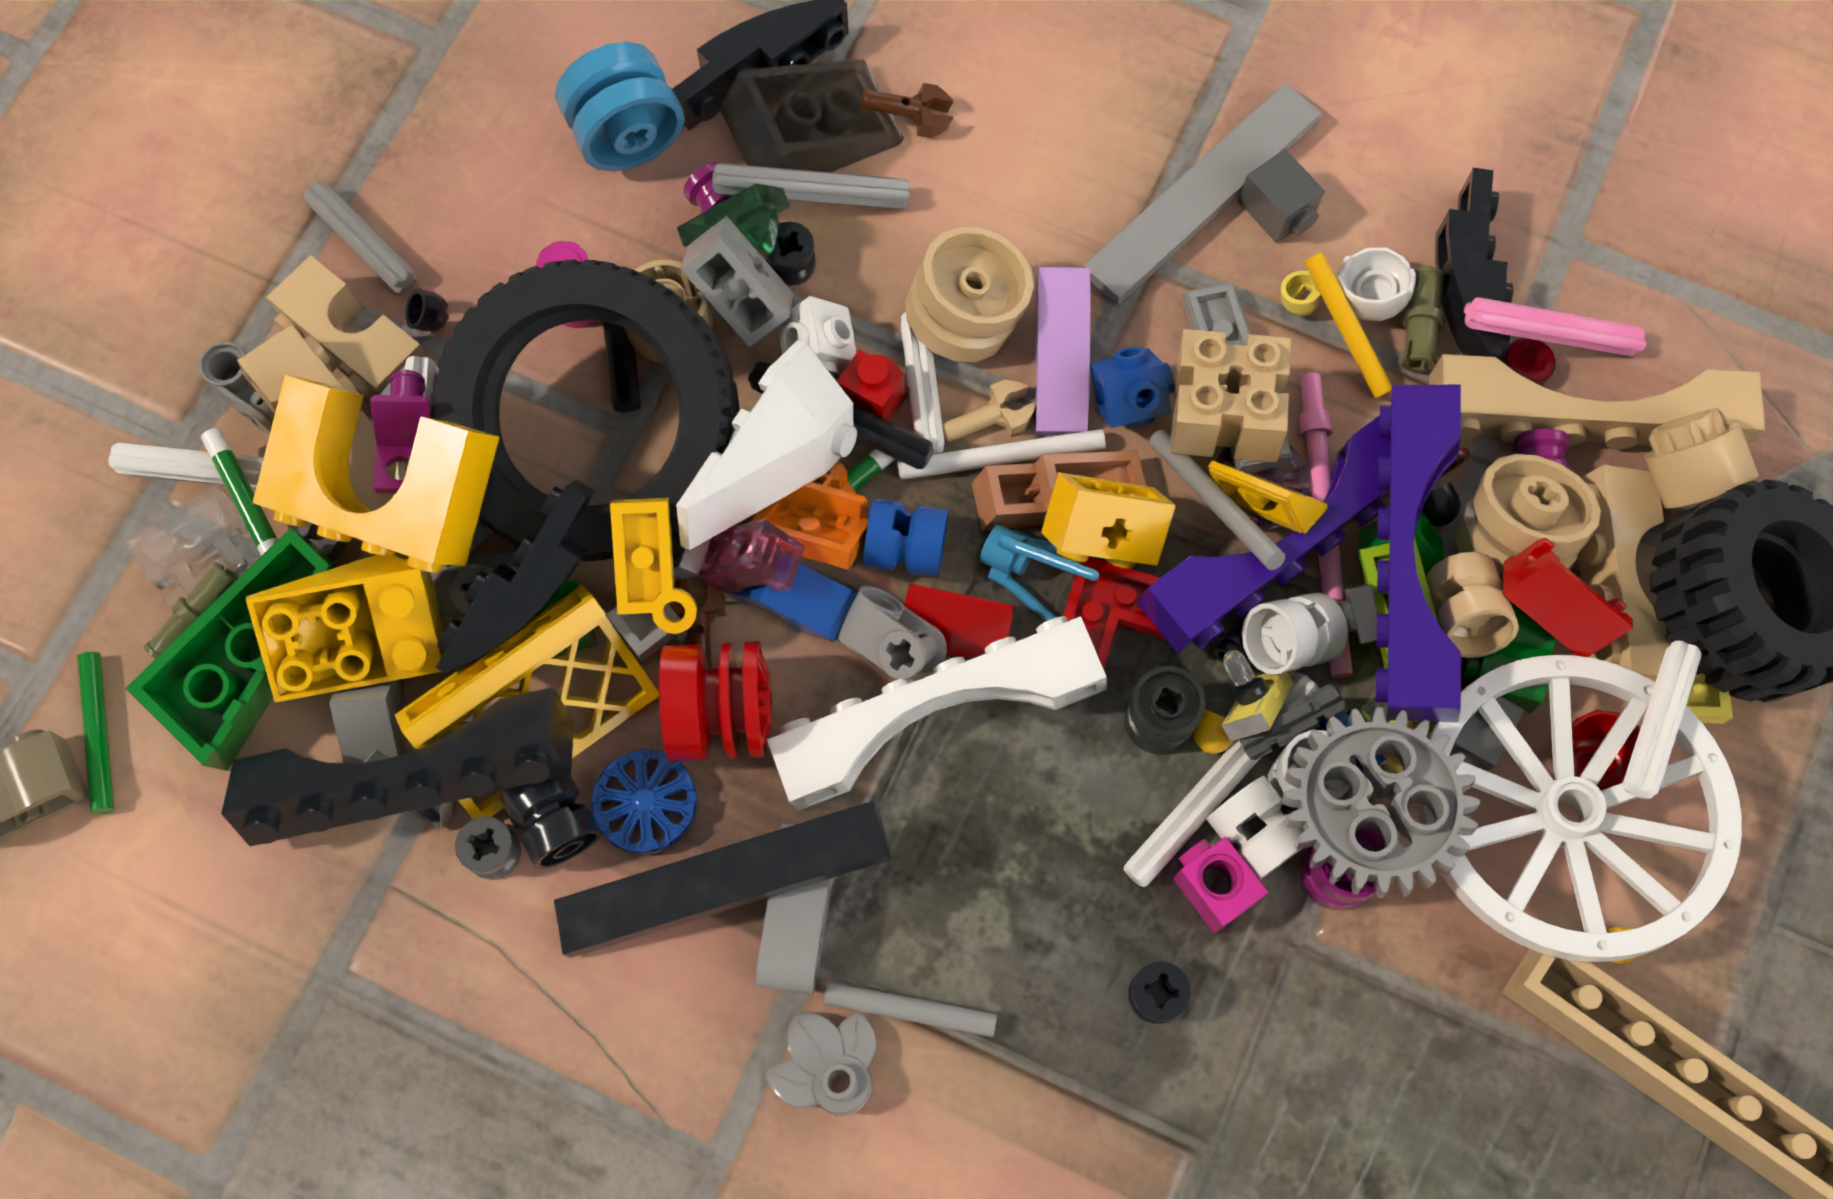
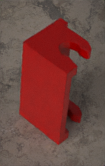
(1562, 600)

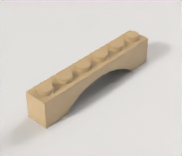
(1507, 404)

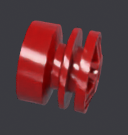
(714, 701)

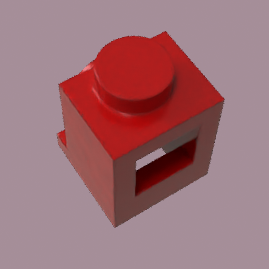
(876, 382)

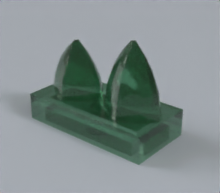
(751, 211)

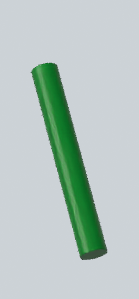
(95, 733)

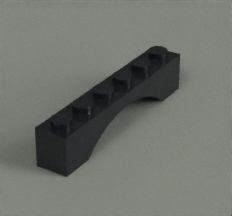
(505, 747)

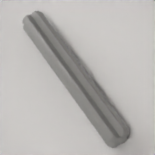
(814, 185)

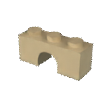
(322, 306)

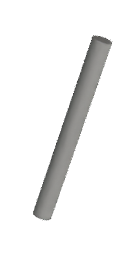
(1219, 502)

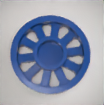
(644, 802)

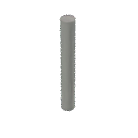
(910, 1009)

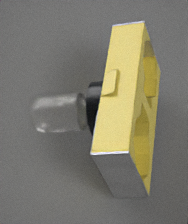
(1256, 697)

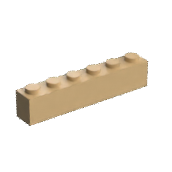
(1678, 1071)

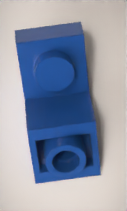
(811, 606)

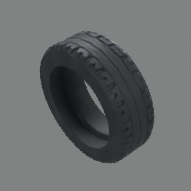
(566, 292)

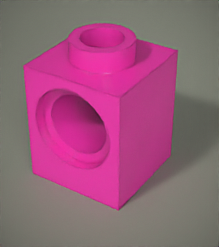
(1214, 908)

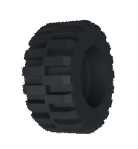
(1714, 602)

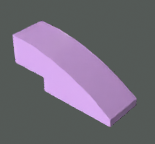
(1062, 350)

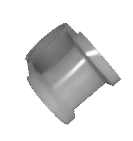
(236, 391)
(891, 635)

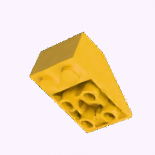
(348, 627)

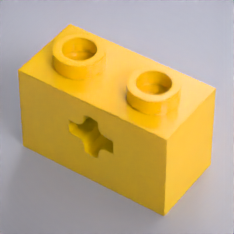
(1107, 520)

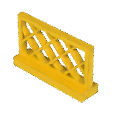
(514, 661)

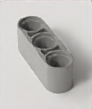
(793, 937)

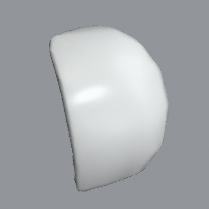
(1377, 283)

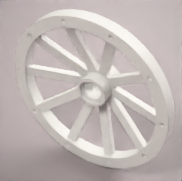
(1590, 804)

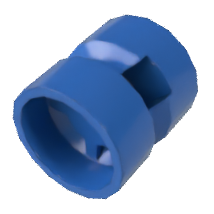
(905, 538)

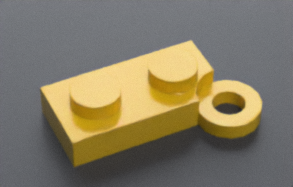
(646, 562)

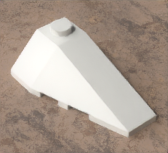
(776, 448)

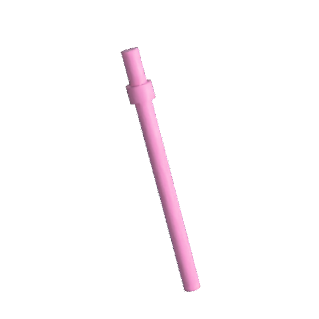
(1315, 428)

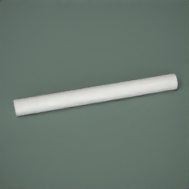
(1005, 453)

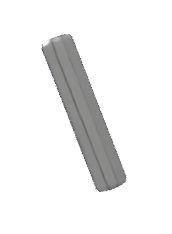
(360, 237)

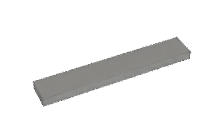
(1200, 194)

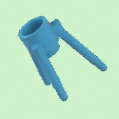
(1012, 551)

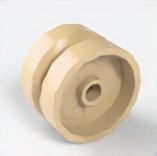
(968, 294)
(1526, 501)

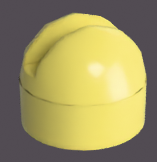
(1293, 290)

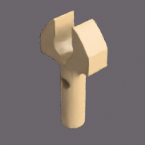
(994, 413)

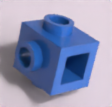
(1132, 387)

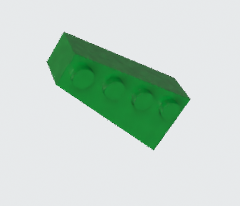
(212, 677)

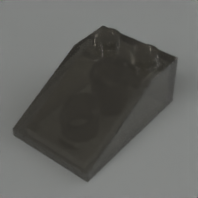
(807, 116)

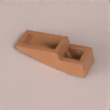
(1022, 492)

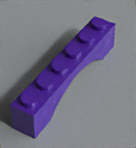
(1206, 590)
(1422, 659)

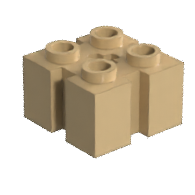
(1231, 395)

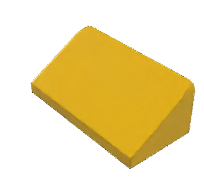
(1268, 498)

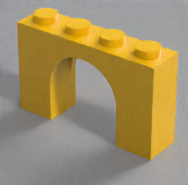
(310, 481)

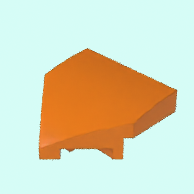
(823, 518)

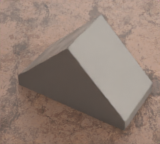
(367, 720)

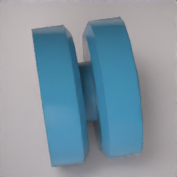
(619, 106)

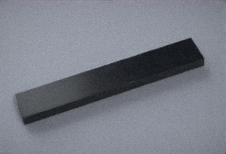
(722, 879)

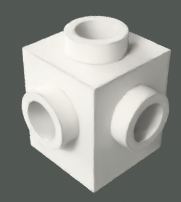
(826, 331)

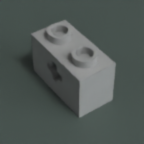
(737, 281)

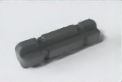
(1295, 720)

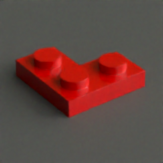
(1110, 603)

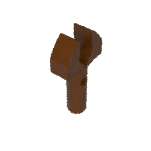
(915, 108)
(700, 630)

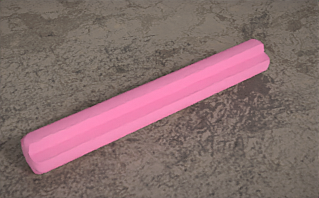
(1554, 326)

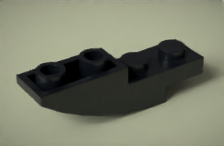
(772, 39)
(1466, 256)
(511, 598)

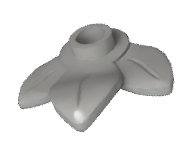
(820, 1056)

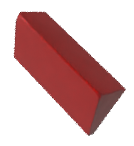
(964, 620)

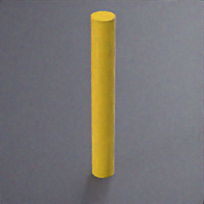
(1348, 324)

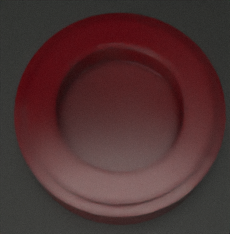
(1531, 360)

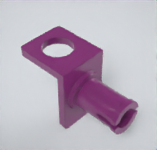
(396, 425)

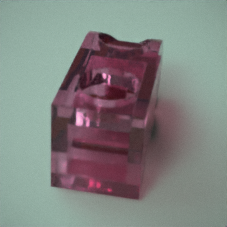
(752, 557)

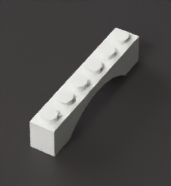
(1043, 669)

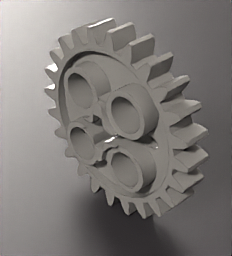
(1426, 779)

